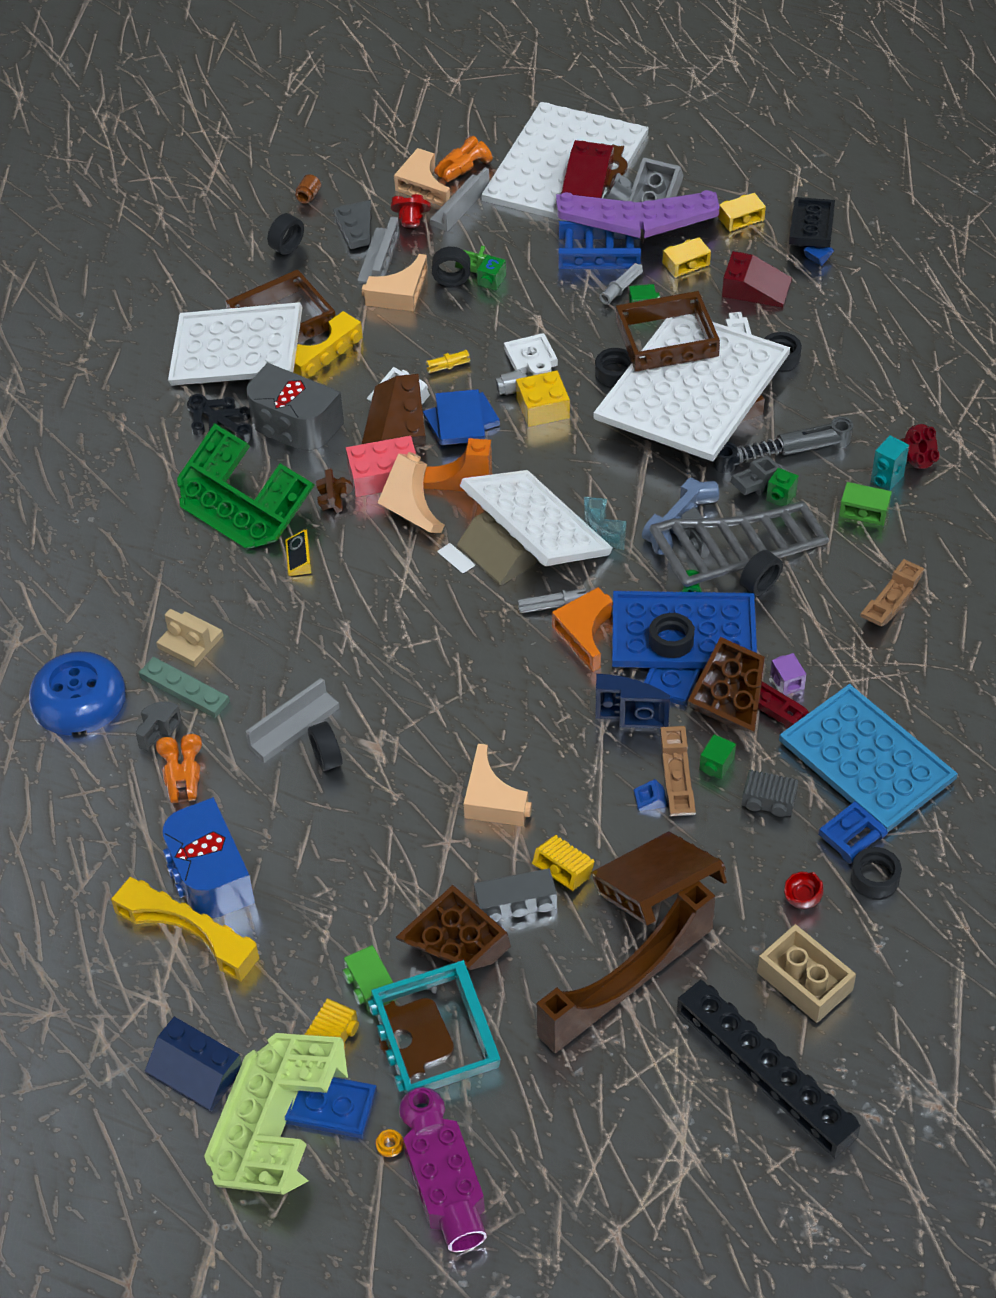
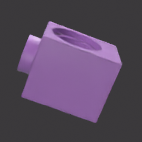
(788, 674)

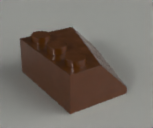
(396, 411)
(730, 686)
(457, 931)

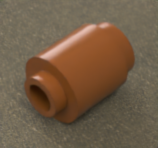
(308, 188)

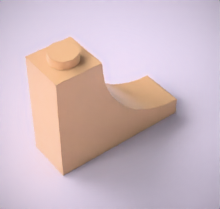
(417, 178)
(397, 290)
(405, 493)
(491, 798)

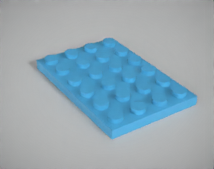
(868, 757)

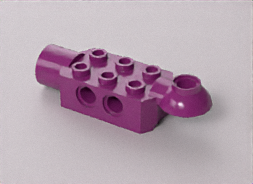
(442, 1171)

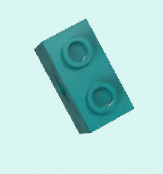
(889, 463)

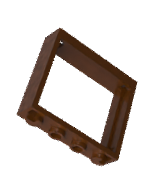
(283, 287)
(665, 308)

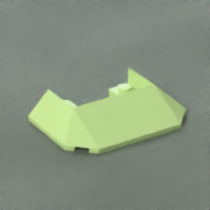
(247, 1140)

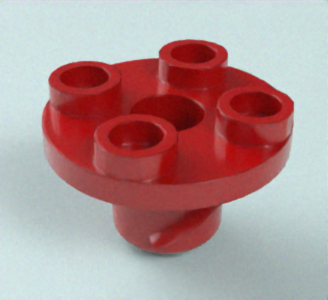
(410, 209)

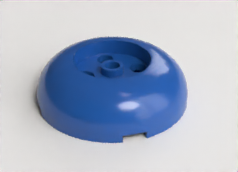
(67, 703)

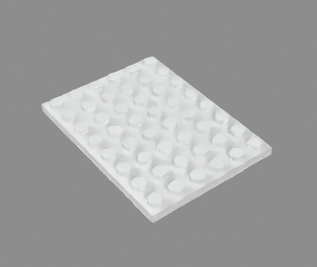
(540, 156)
(697, 401)

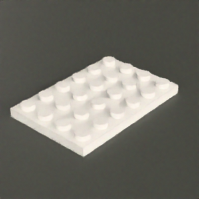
(234, 343)
(536, 517)

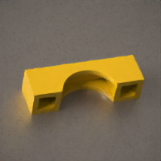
(343, 334)

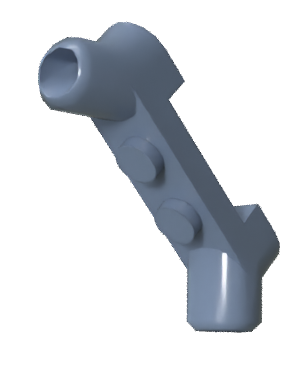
(691, 496)

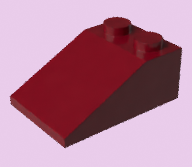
(588, 169)
(754, 281)

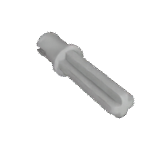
(616, 287)
(549, 601)

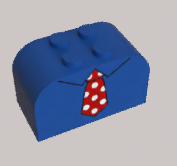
(206, 861)

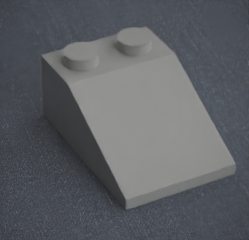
(656, 181)

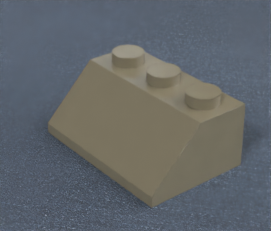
(495, 549)

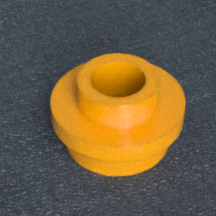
(389, 1136)

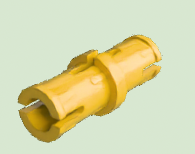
(447, 361)

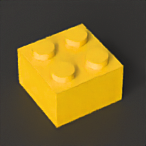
(542, 398)

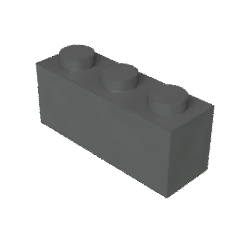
(516, 895)

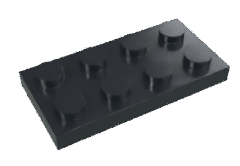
(812, 222)

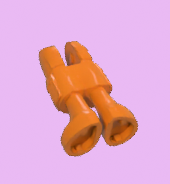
(461, 160)
(183, 774)

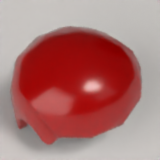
(803, 890)

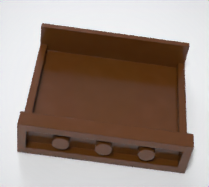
(655, 873)

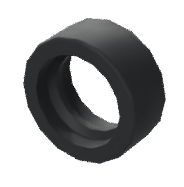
(278, 230)
(451, 278)
(790, 341)
(610, 356)
(761, 572)
(671, 621)
(325, 746)
(878, 856)

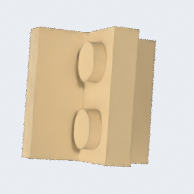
(188, 637)

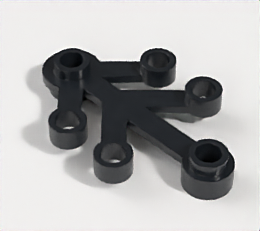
(199, 404)

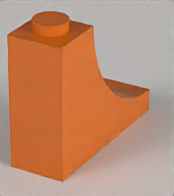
(473, 463)
(579, 622)

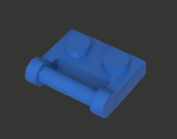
(847, 826)

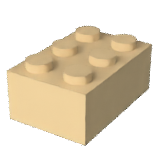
(806, 973)

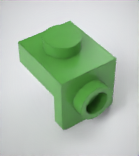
(476, 259)

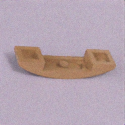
(894, 594)
(676, 771)

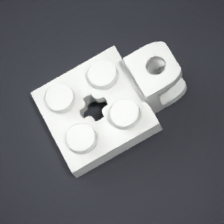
(541, 359)

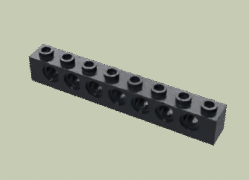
(770, 1080)

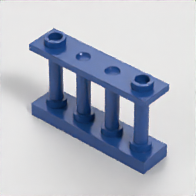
(595, 257)

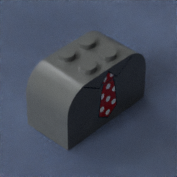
(293, 408)

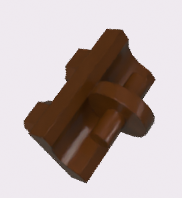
(335, 489)

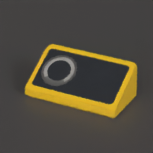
(298, 554)

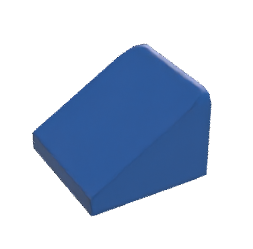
(818, 255)
(650, 796)

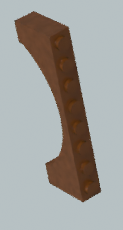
(569, 1013)

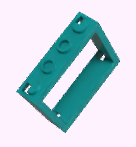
(459, 973)

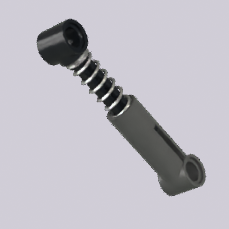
(835, 433)

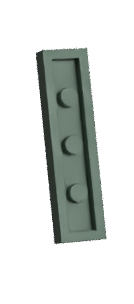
(184, 687)

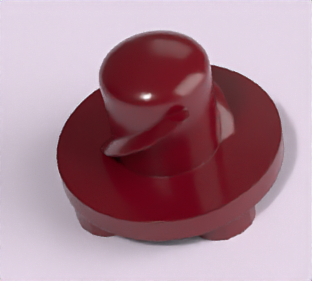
(922, 446)

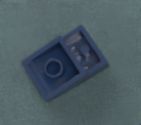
(631, 702)

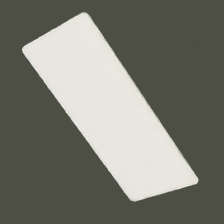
(456, 558)

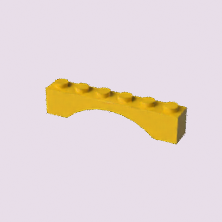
(143, 904)

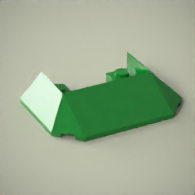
(226, 508)

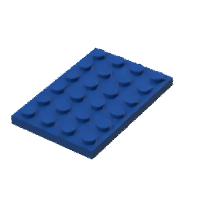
(710, 612)

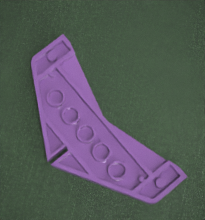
(630, 217)

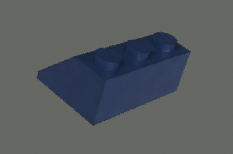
(193, 1064)

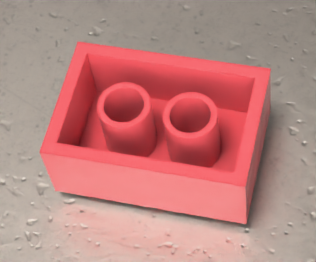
(373, 462)

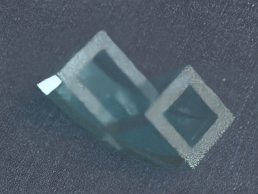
(610, 530)

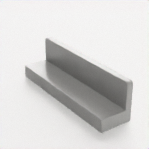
(461, 201)
(380, 251)
(291, 721)

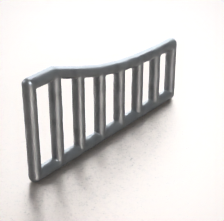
(723, 524)

